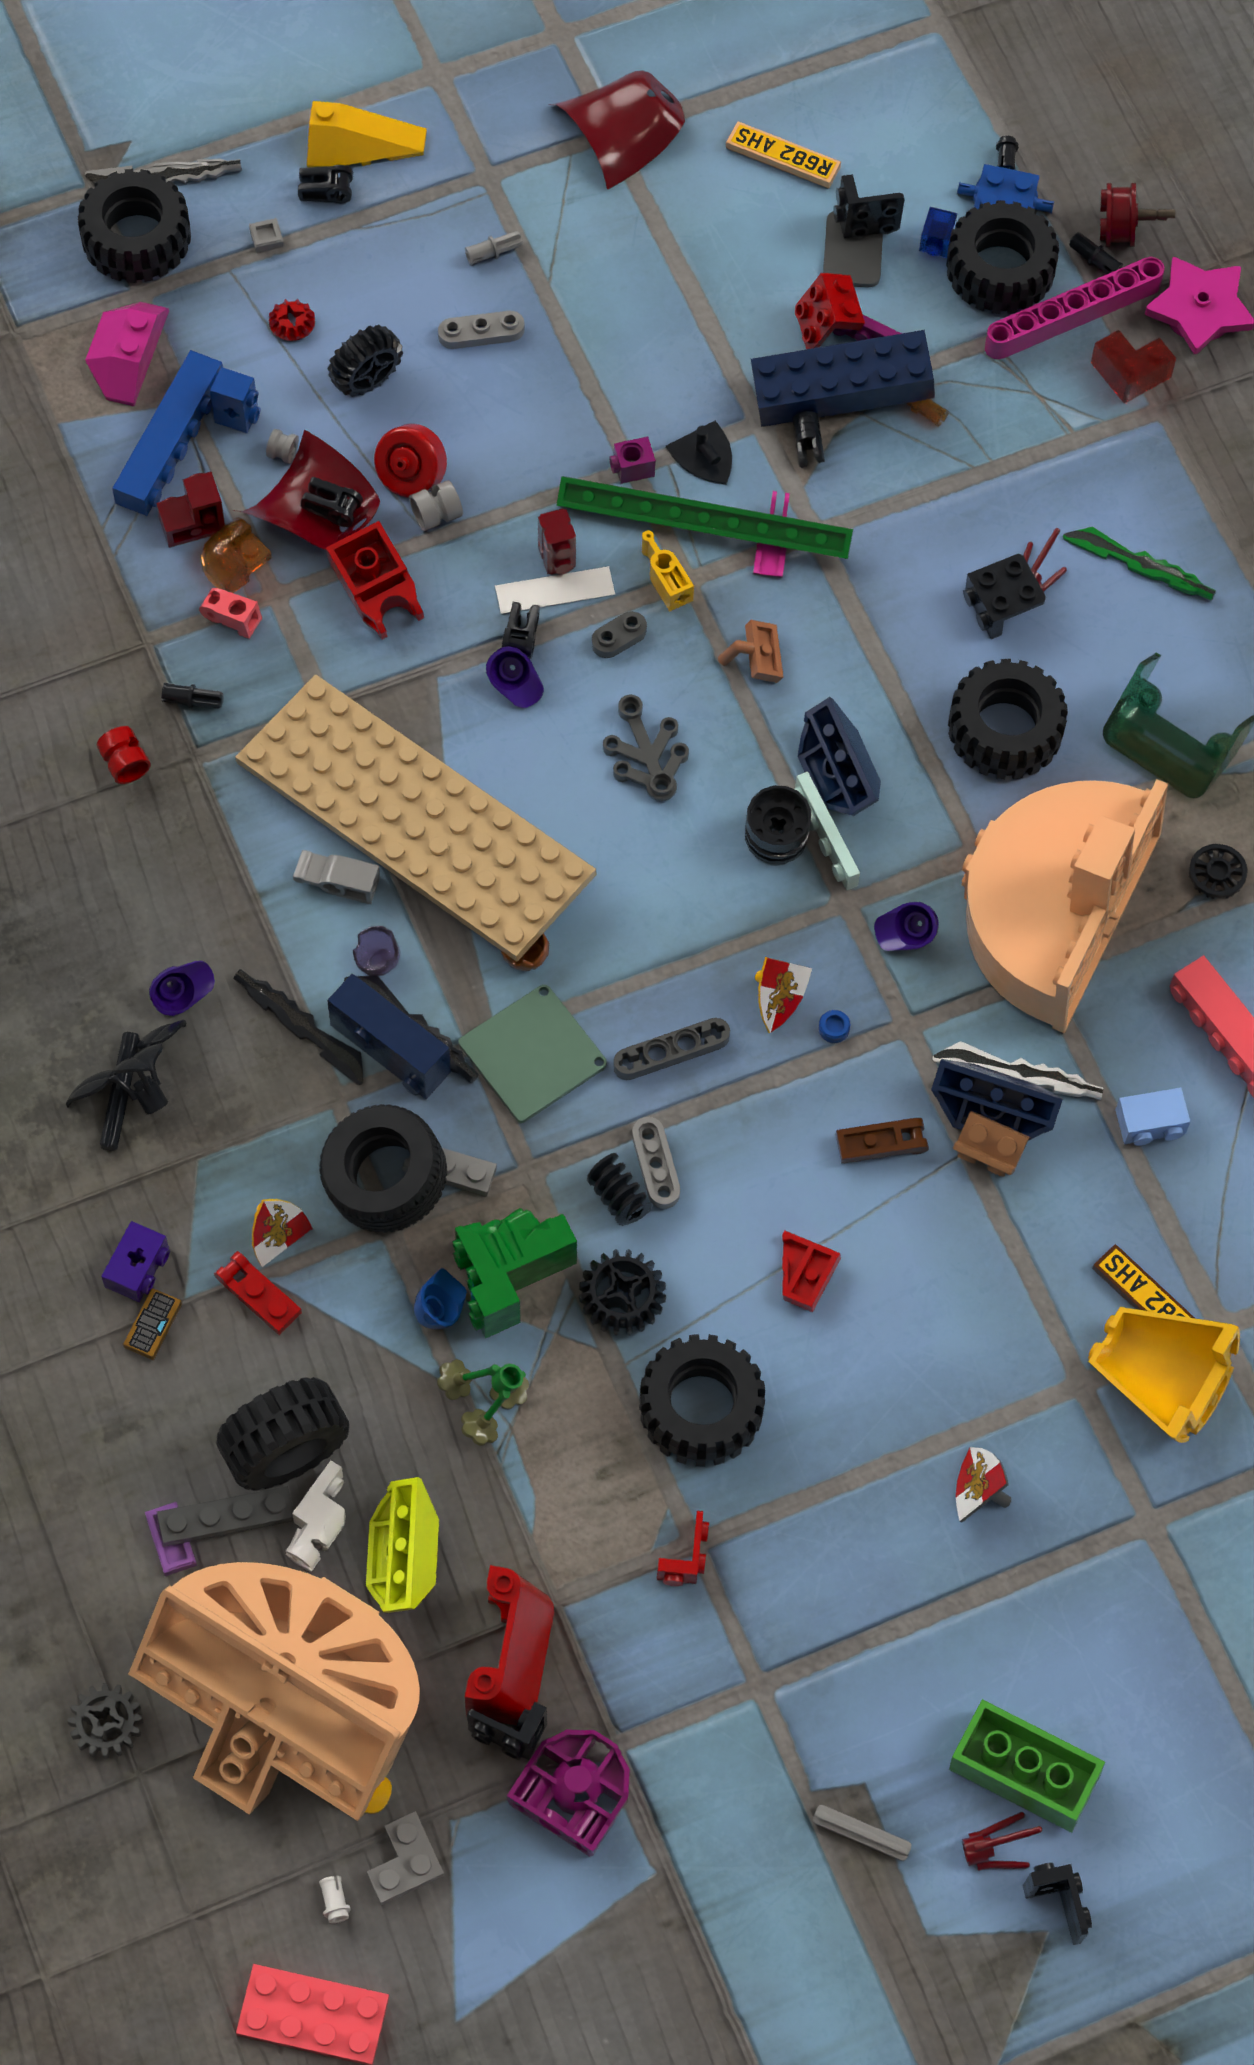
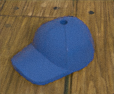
(444, 1296)

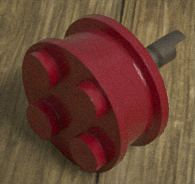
(1123, 214)

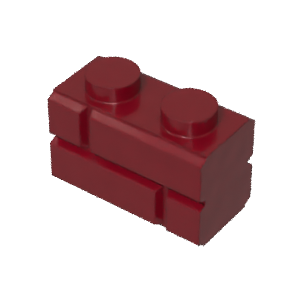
(557, 542)

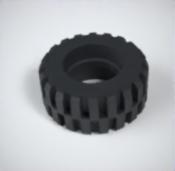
(128, 196)
(1002, 227)
(1011, 685)
(710, 1360)
(282, 1433)

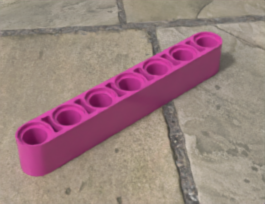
(1063, 317)

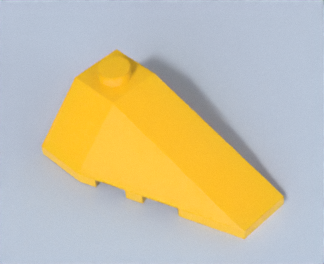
(354, 136)

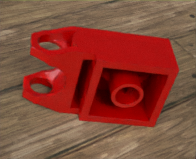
(380, 584)

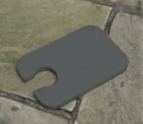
(852, 255)

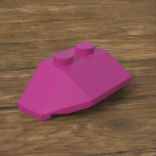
(125, 349)

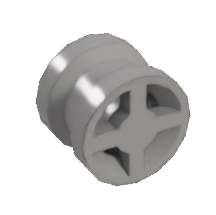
(282, 446)

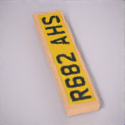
(783, 154)

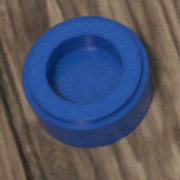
(834, 1026)

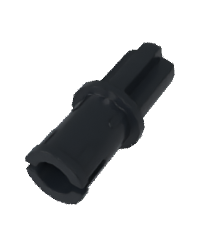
(1094, 253)
(191, 696)

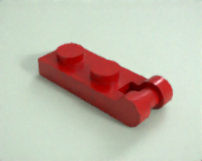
(258, 1293)

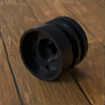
(778, 809)

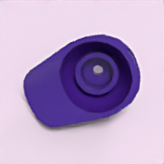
(519, 685)
(900, 927)
(188, 984)

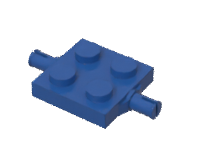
(1007, 185)

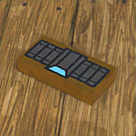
(152, 1324)

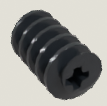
(616, 1192)

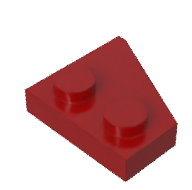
(806, 1270)

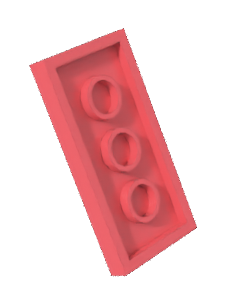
(312, 2015)

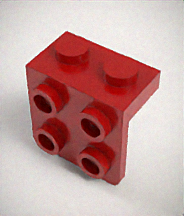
(826, 306)

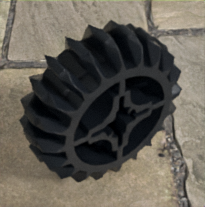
(365, 360)
(643, 1279)

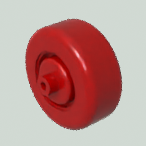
(410, 459)

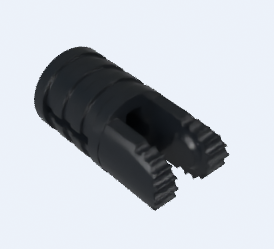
(808, 437)

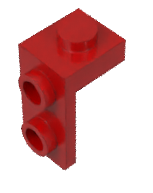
(677, 1572)

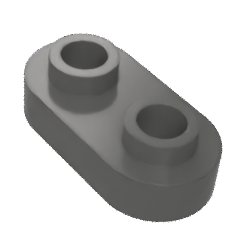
(620, 633)

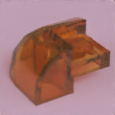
(233, 555)

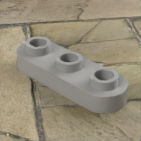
(469, 335)
(651, 1151)

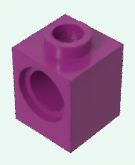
(635, 449)

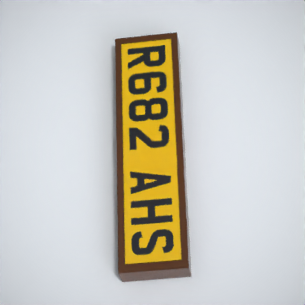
(1135, 1284)

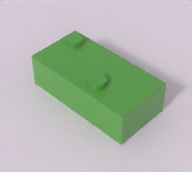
(1026, 1765)

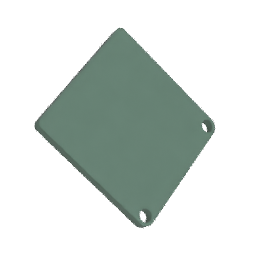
(532, 1053)

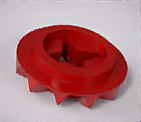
(281, 325)

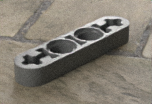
(669, 1044)

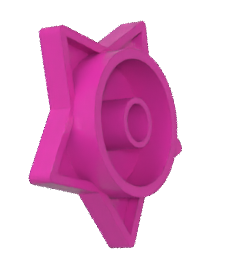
(1201, 304)

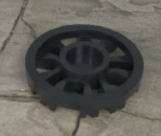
(1218, 871)

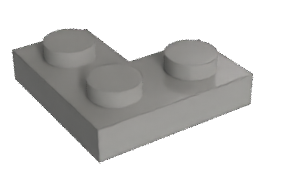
(414, 1863)

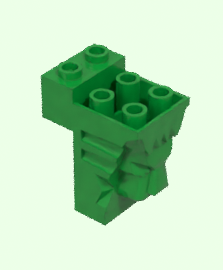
(507, 1258)

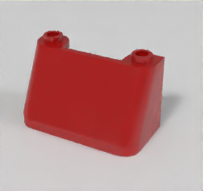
(516, 1683)

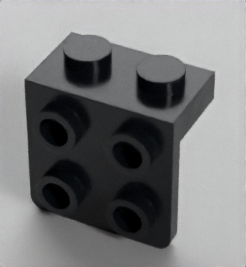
(866, 214)
(1002, 592)
(1061, 1879)

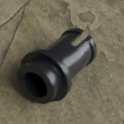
(1007, 147)

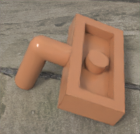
(762, 649)

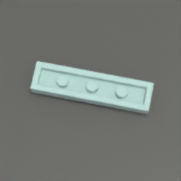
(830, 838)

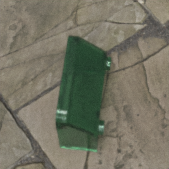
(1163, 747)

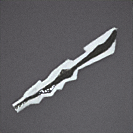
(1040, 1074)

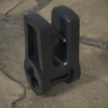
(324, 184)
(330, 501)
(525, 637)

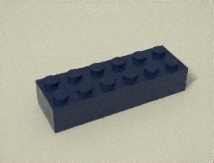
(843, 377)

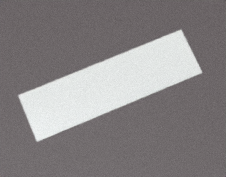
(556, 589)

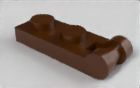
(881, 1140)

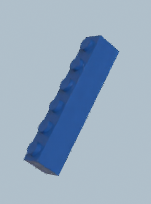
(167, 435)

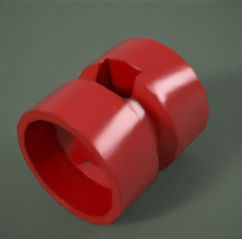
(125, 757)

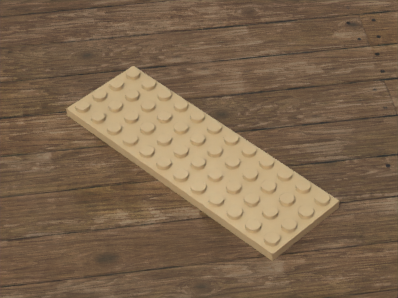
(416, 817)

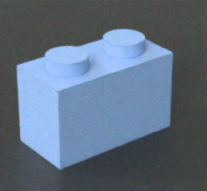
(1152, 1116)

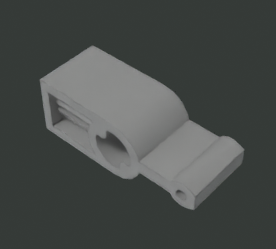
(338, 875)

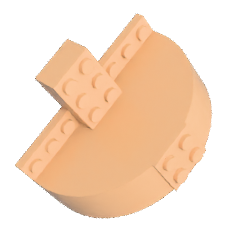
(1054, 887)
(285, 1678)

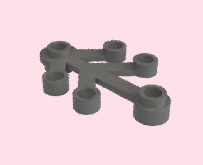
(646, 753)

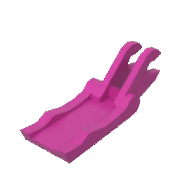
(771, 558)

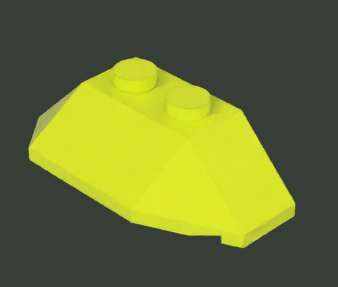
(402, 1547)

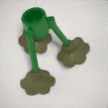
(507, 1389)

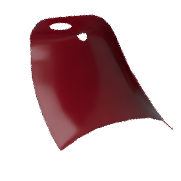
(626, 123)
(324, 462)

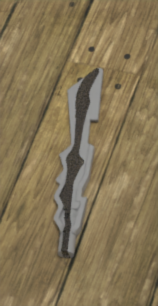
(178, 171)

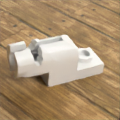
(318, 1517)

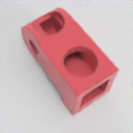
(231, 611)

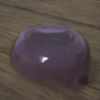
(376, 951)

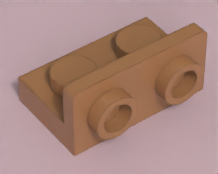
(991, 1144)

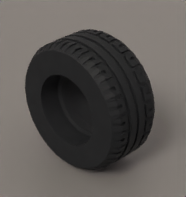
(362, 1135)

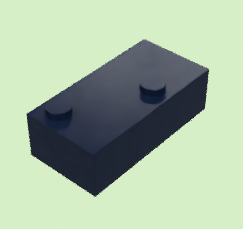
(389, 1036)

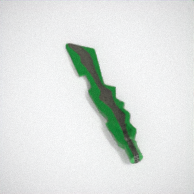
(1141, 562)

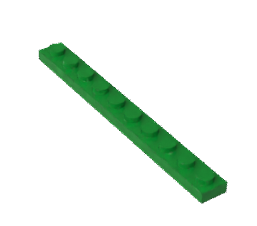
(705, 517)

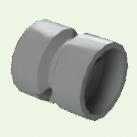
(436, 505)

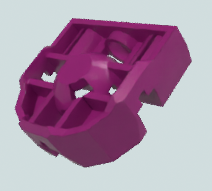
(570, 1778)

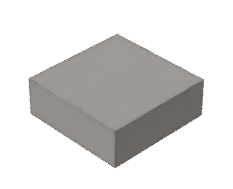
(266, 235)

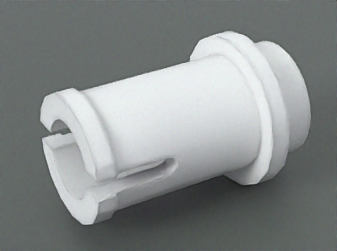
(334, 1899)

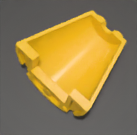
(1168, 1366)

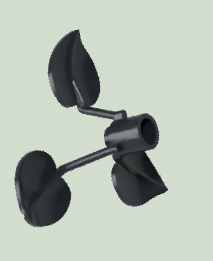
(146, 1089)

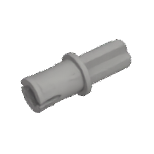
(493, 247)

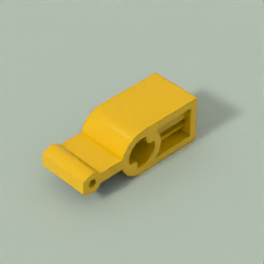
(667, 574)

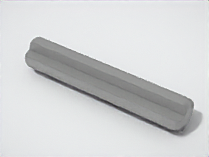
(862, 1832)

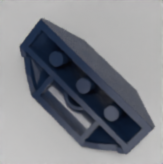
(837, 760)
(995, 1095)

